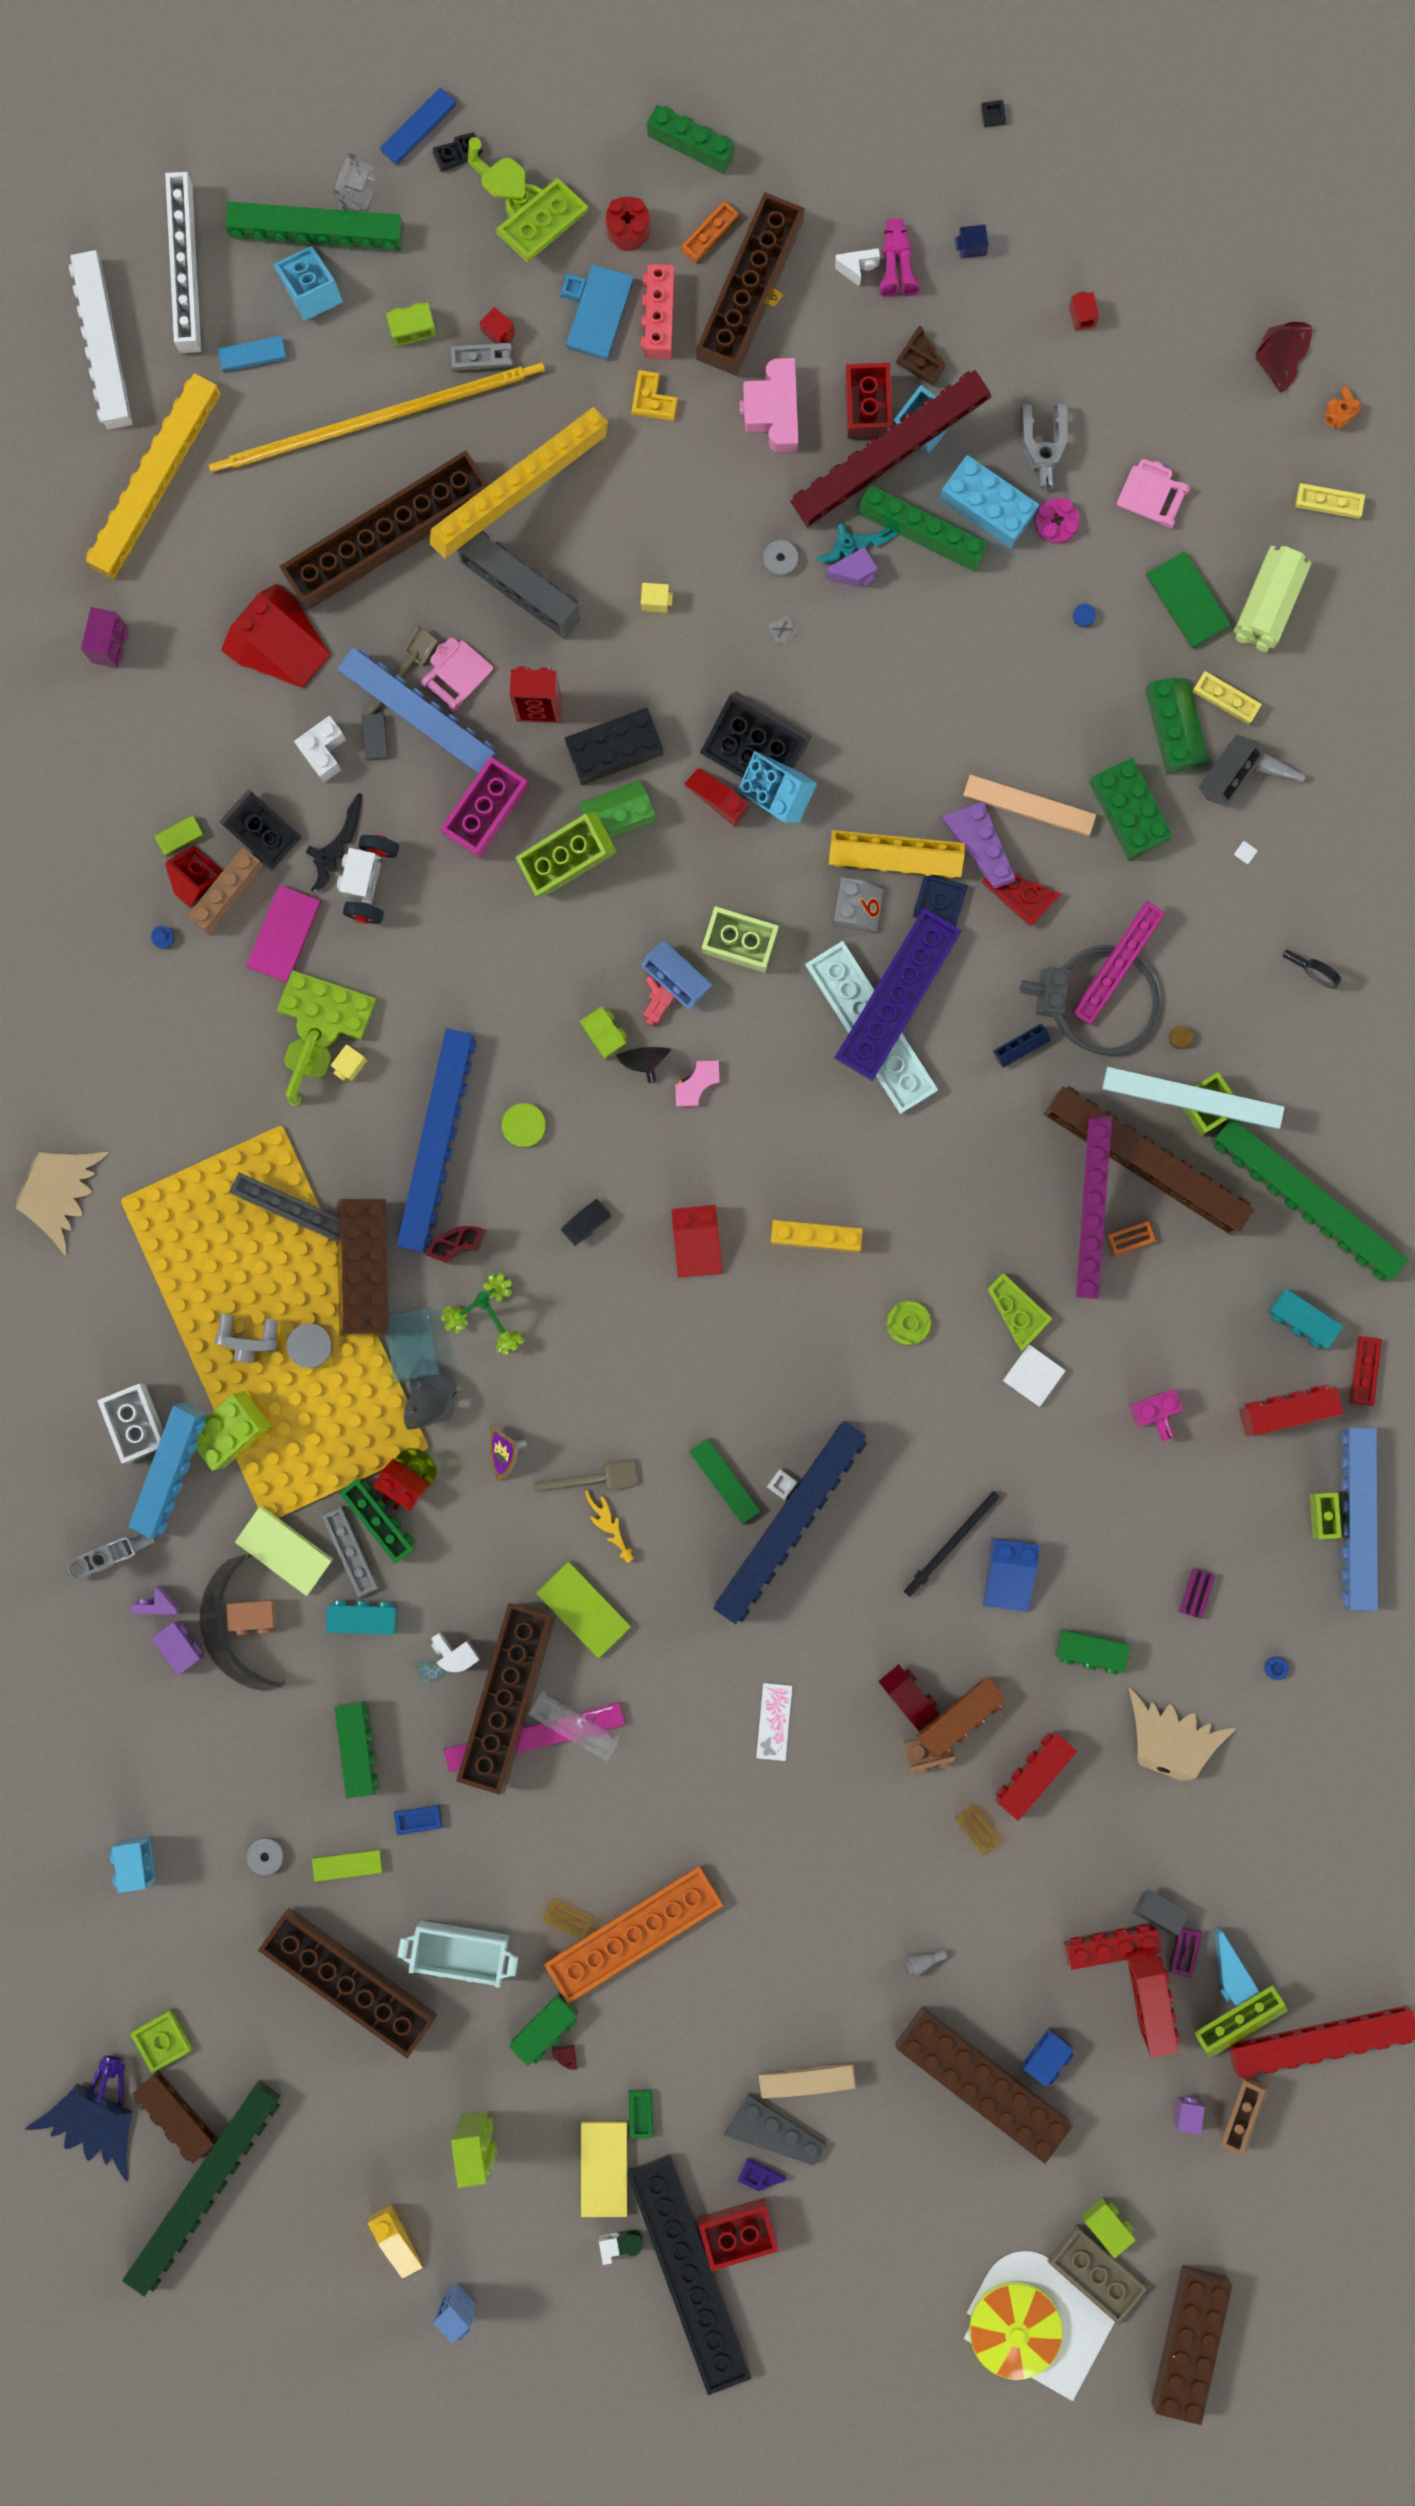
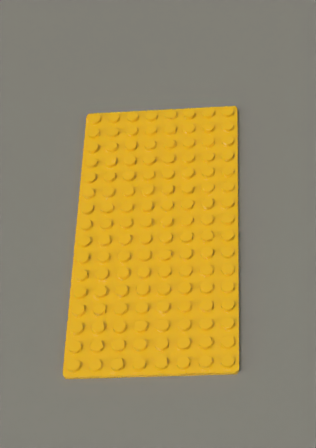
(245, 1262)

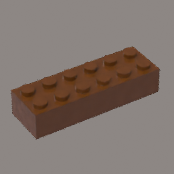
(362, 1267)
(1191, 2345)

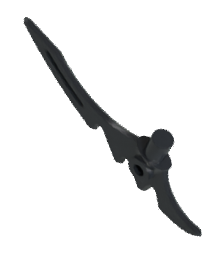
(326, 857)

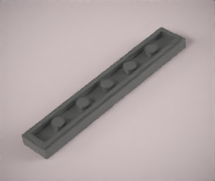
(285, 1206)

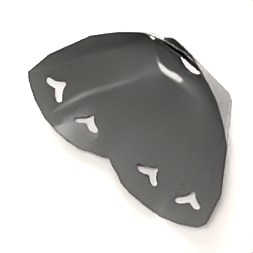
(432, 1400)

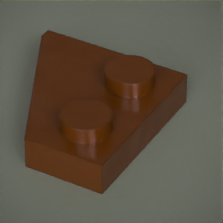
(921, 358)

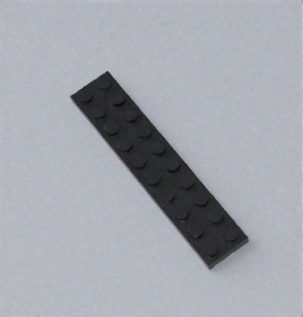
(689, 2274)

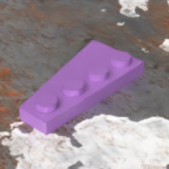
(981, 842)

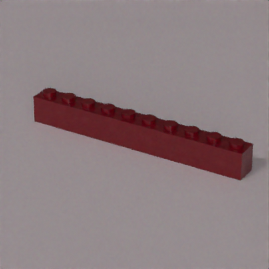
(891, 448)

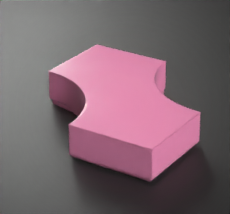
(689, 1092)

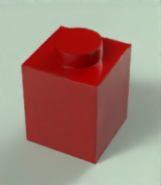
(1083, 310)
(497, 327)

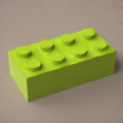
(566, 854)
(473, 2149)

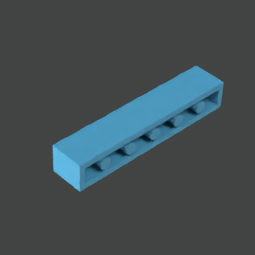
(168, 1470)

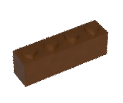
(175, 2117)

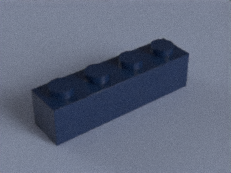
(1022, 1045)

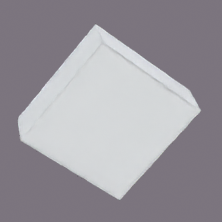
(782, 1484)

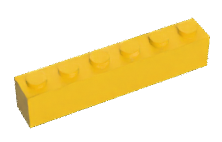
(896, 853)

